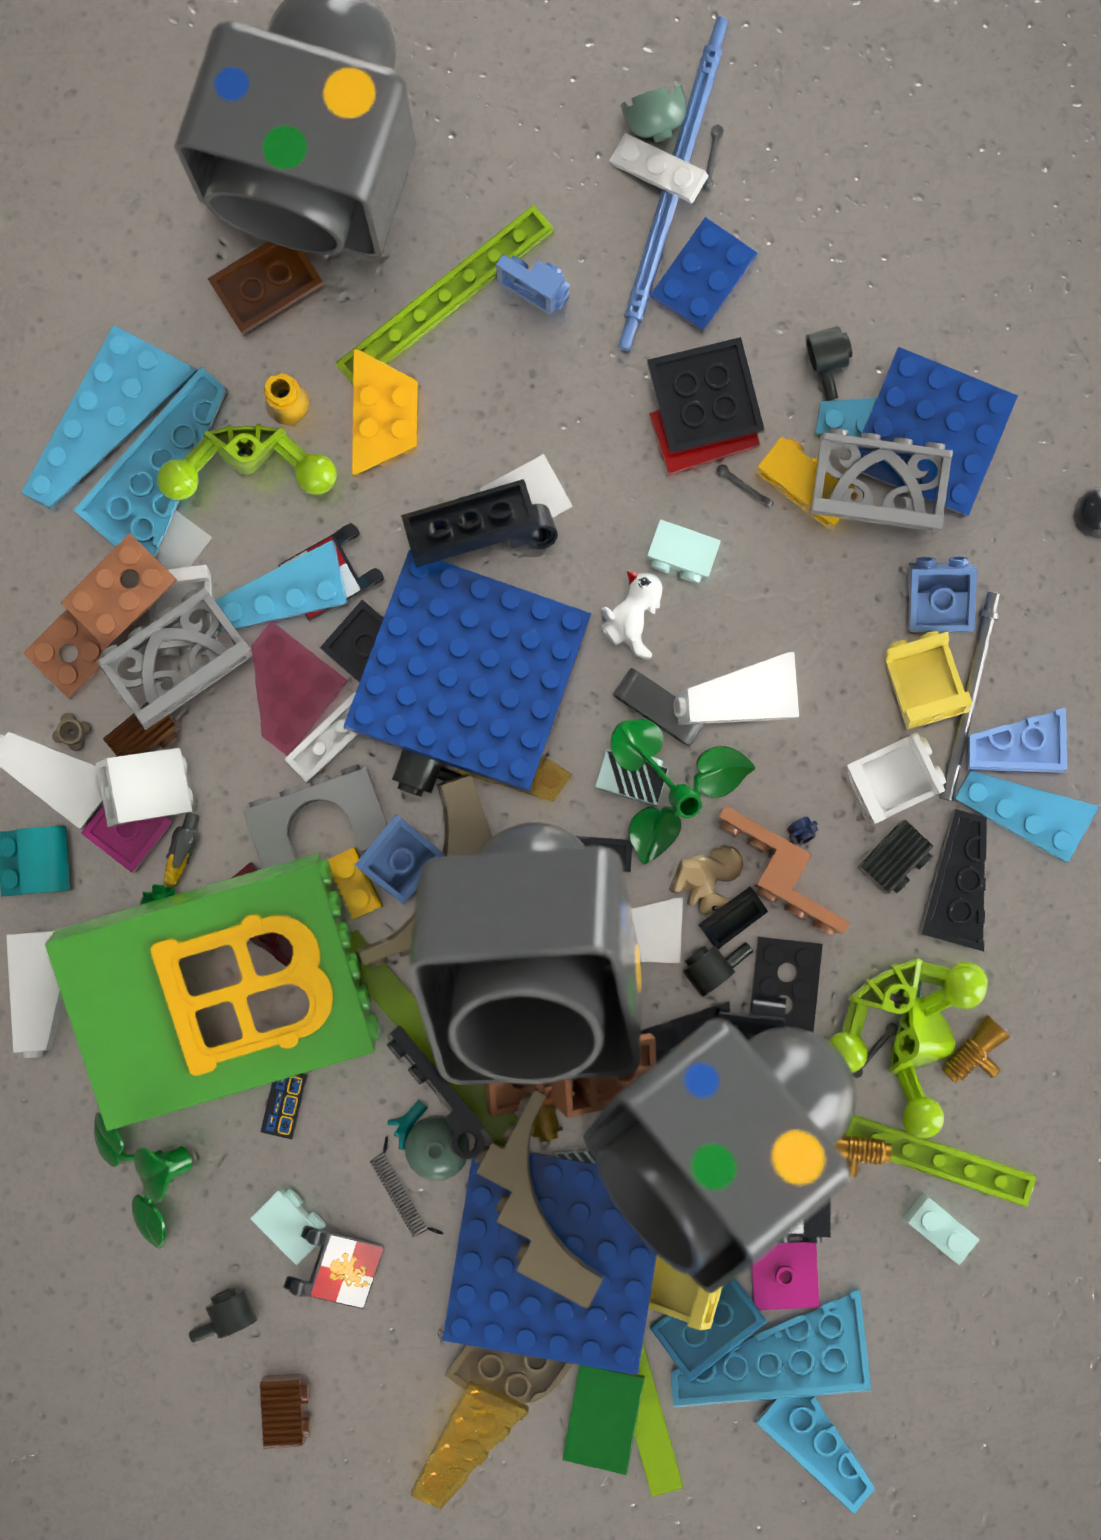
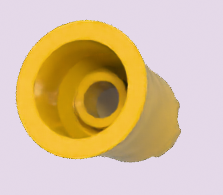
(289, 408)

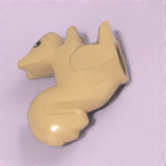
(700, 875)

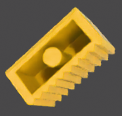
(354, 884)

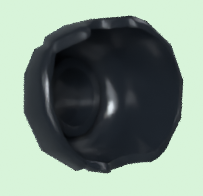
(1088, 513)

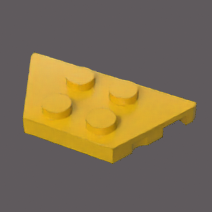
(381, 412)

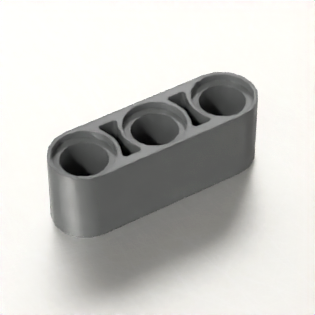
(654, 705)

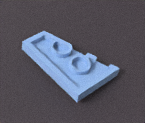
(1025, 746)

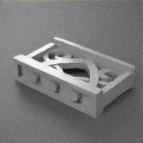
(840, 502)
(162, 701)

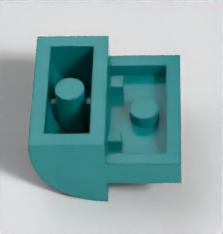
(34, 861)

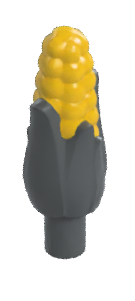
(182, 846)

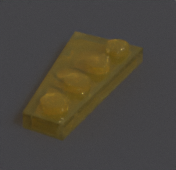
(469, 1435)

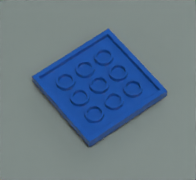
(945, 407)

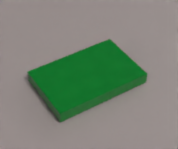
(603, 1419)

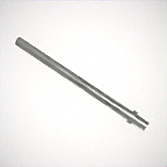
(988, 617)

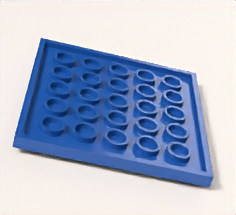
(468, 672)
(512, 1313)

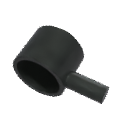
(828, 352)
(419, 774)
(710, 968)
(228, 1314)

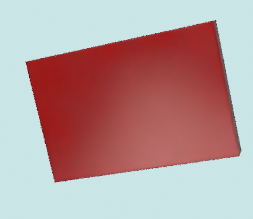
(692, 458)

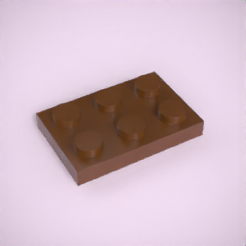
(264, 284)

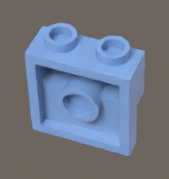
(541, 286)
(942, 595)
(397, 858)

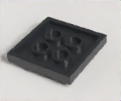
(705, 396)

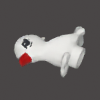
(627, 618)

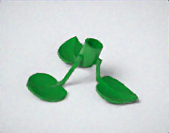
(720, 773)
(155, 1172)

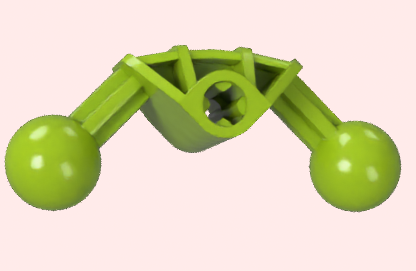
(179, 477)
(876, 993)
(926, 1039)

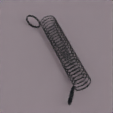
(384, 1151)

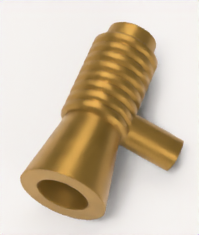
(974, 1051)
(863, 1150)

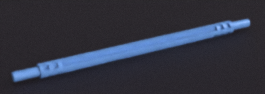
(667, 202)

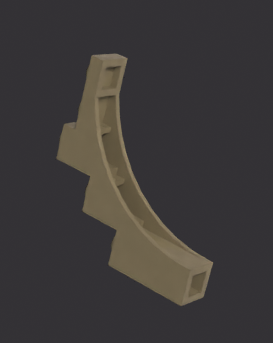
(464, 835)
(546, 1257)

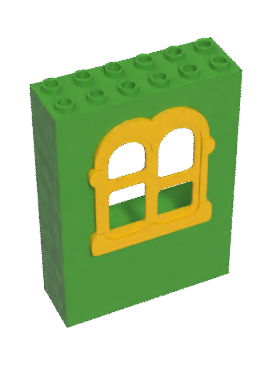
(141, 1022)

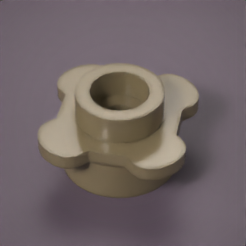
(67, 723)

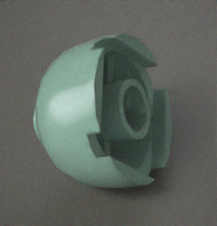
(656, 113)
(429, 1149)

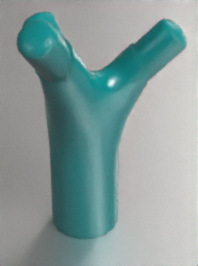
(406, 1122)

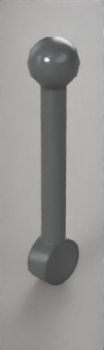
(716, 132)
(723, 470)
(891, 1030)

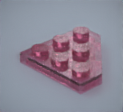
(290, 687)

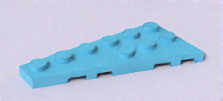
(110, 405)
(128, 493)
(797, 1358)

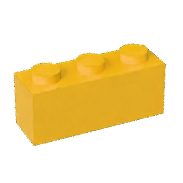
(794, 476)

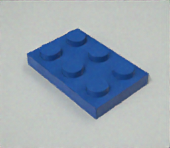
(703, 274)

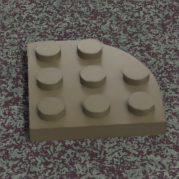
(508, 1373)

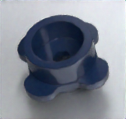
(802, 831)

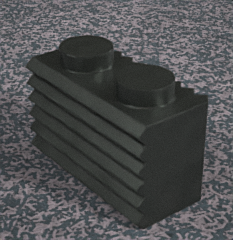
(896, 857)

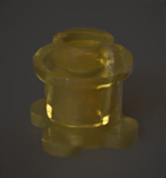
(546, 1124)

